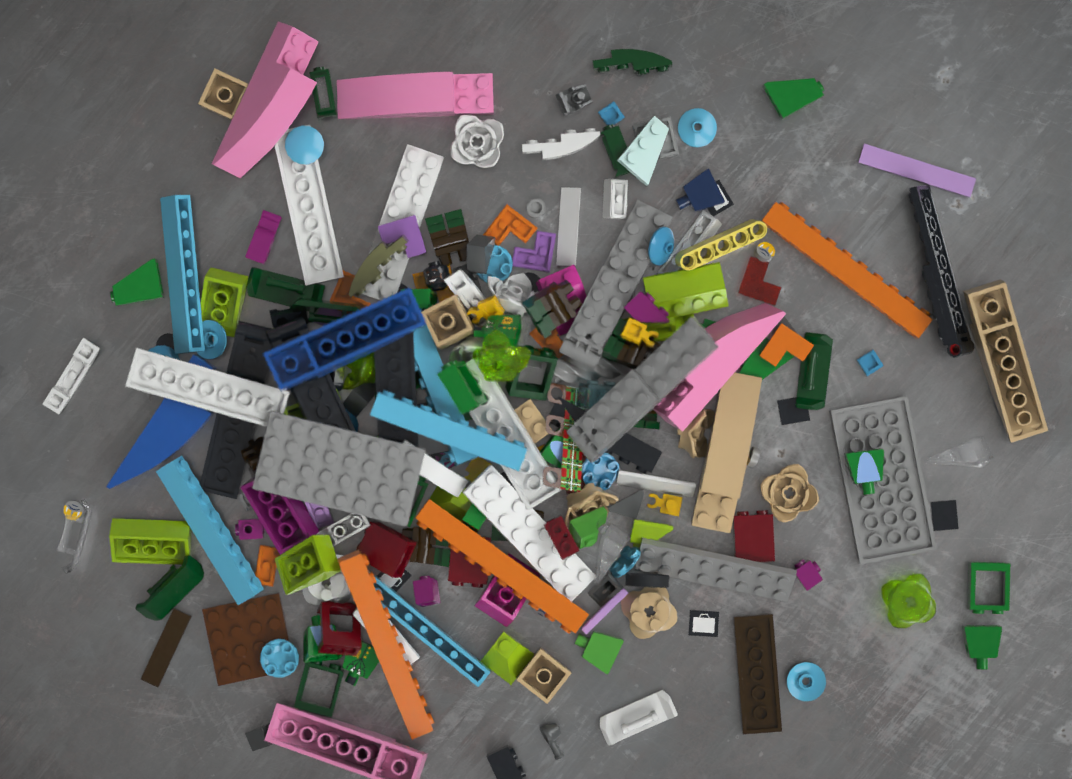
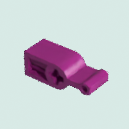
(263, 237)

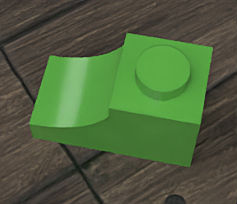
(585, 528)

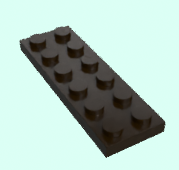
(757, 674)

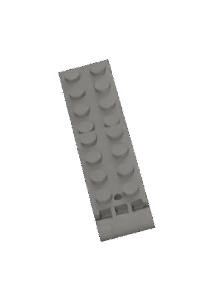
(614, 286)
(642, 389)

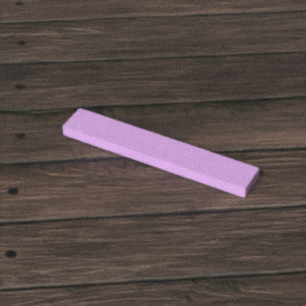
(917, 170)

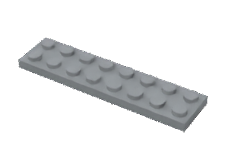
(716, 570)

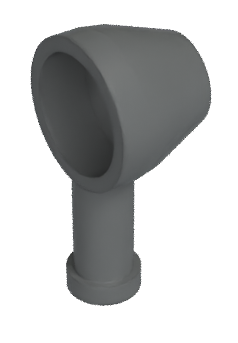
(551, 733)

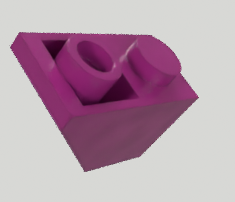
(645, 311)

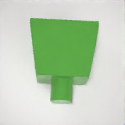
(600, 649)

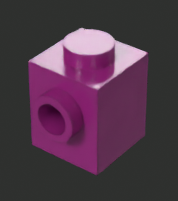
(249, 529)
(808, 573)
(426, 591)

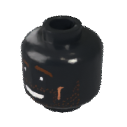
(435, 275)

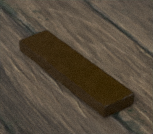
(166, 647)

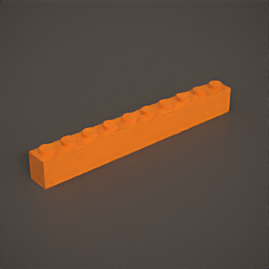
(846, 270)
(502, 566)
(385, 644)

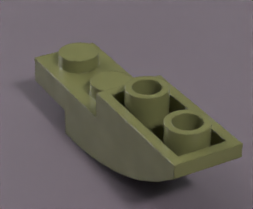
(370, 268)

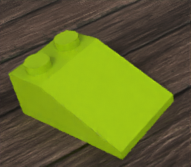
(223, 298)
(307, 563)

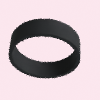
(647, 580)

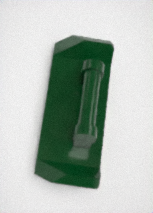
(281, 288)
(324, 304)
(814, 373)
(171, 589)

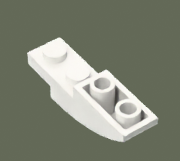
(570, 143)
(345, 528)

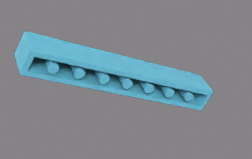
(182, 274)
(428, 365)
(449, 431)
(210, 530)
(432, 634)

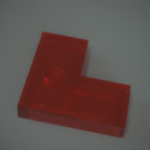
(754, 286)

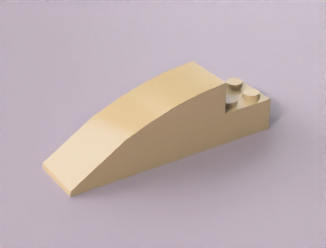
(1005, 360)
(727, 453)

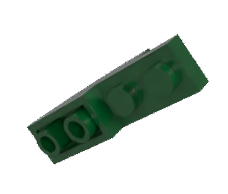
(641, 61)

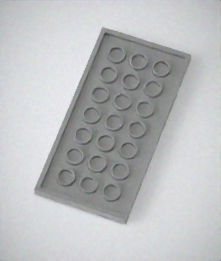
(339, 468)
(898, 515)

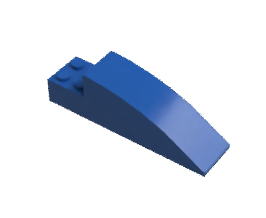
(345, 340)
(164, 434)

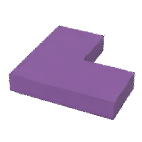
(409, 227)
(540, 257)

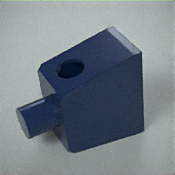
(701, 193)

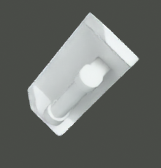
(637, 717)

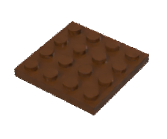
(240, 633)

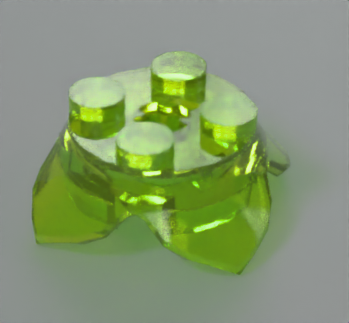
(499, 359)
(362, 372)
(896, 592)

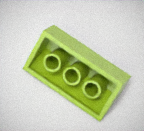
(688, 290)
(150, 541)

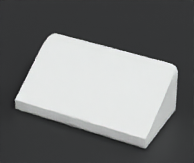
(615, 199)

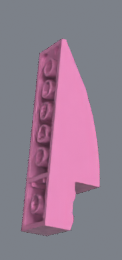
(415, 95)
(270, 101)
(737, 339)
(344, 744)

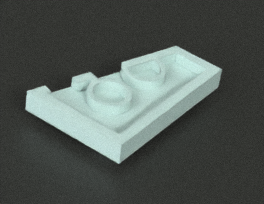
(644, 150)

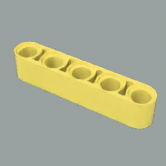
(730, 244)

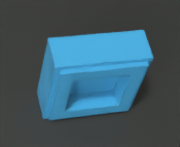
(611, 114)
(870, 362)

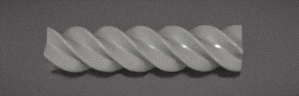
(573, 371)

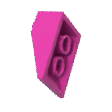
(572, 276)
(500, 601)

